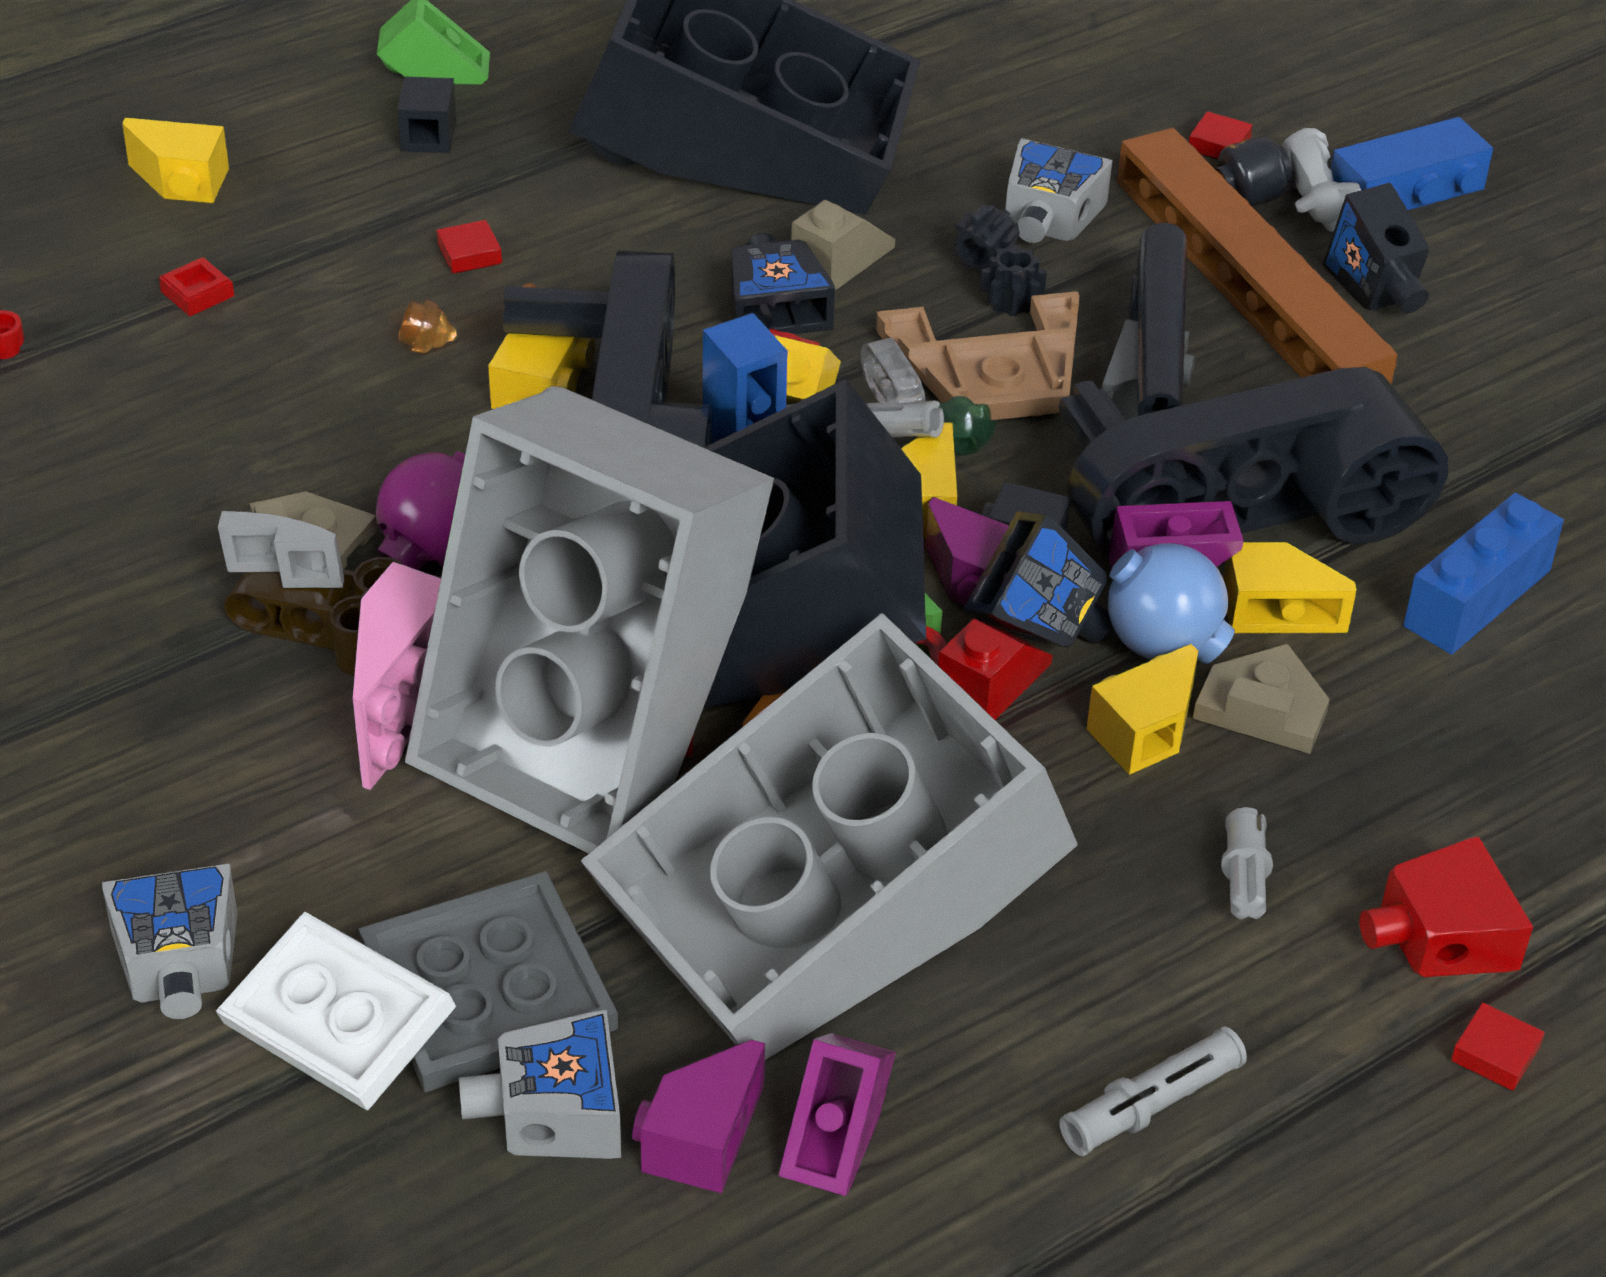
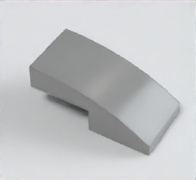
(273, 543)

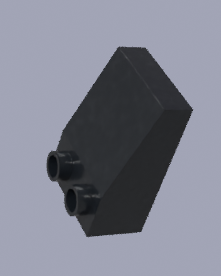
(749, 98)
(832, 544)

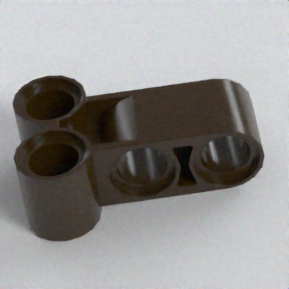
(306, 614)

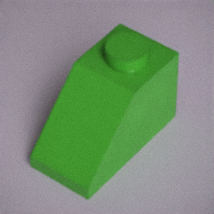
(429, 44)

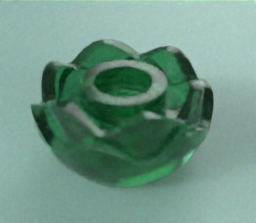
(970, 423)

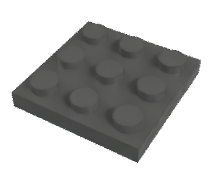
(505, 963)

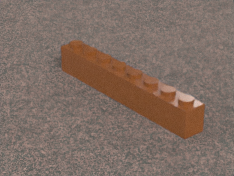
(1249, 259)

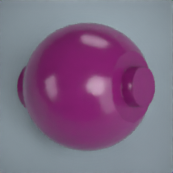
(418, 508)

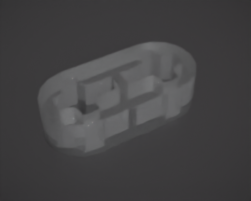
(890, 373)

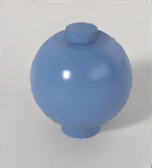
(1169, 600)

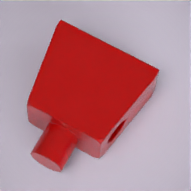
(1450, 914)

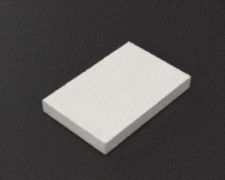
(336, 1010)

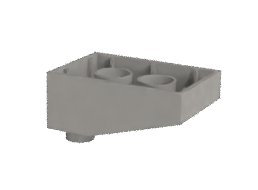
(581, 612)
(834, 842)

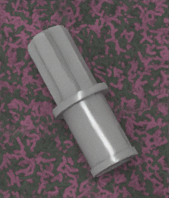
(1246, 862)

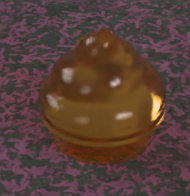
(425, 327)

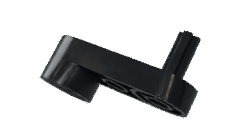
(635, 334)
(1278, 452)

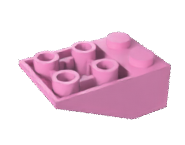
(390, 665)

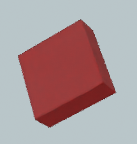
(1217, 132)
(469, 246)
(196, 286)
(1498, 1046)

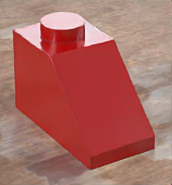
(992, 665)

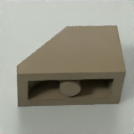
(841, 240)

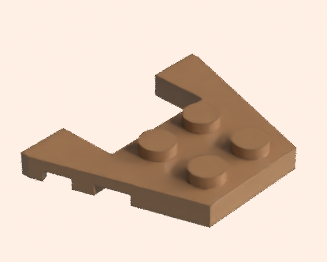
(1008, 372)

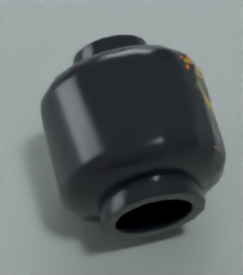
(1255, 169)

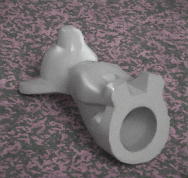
(1314, 179)

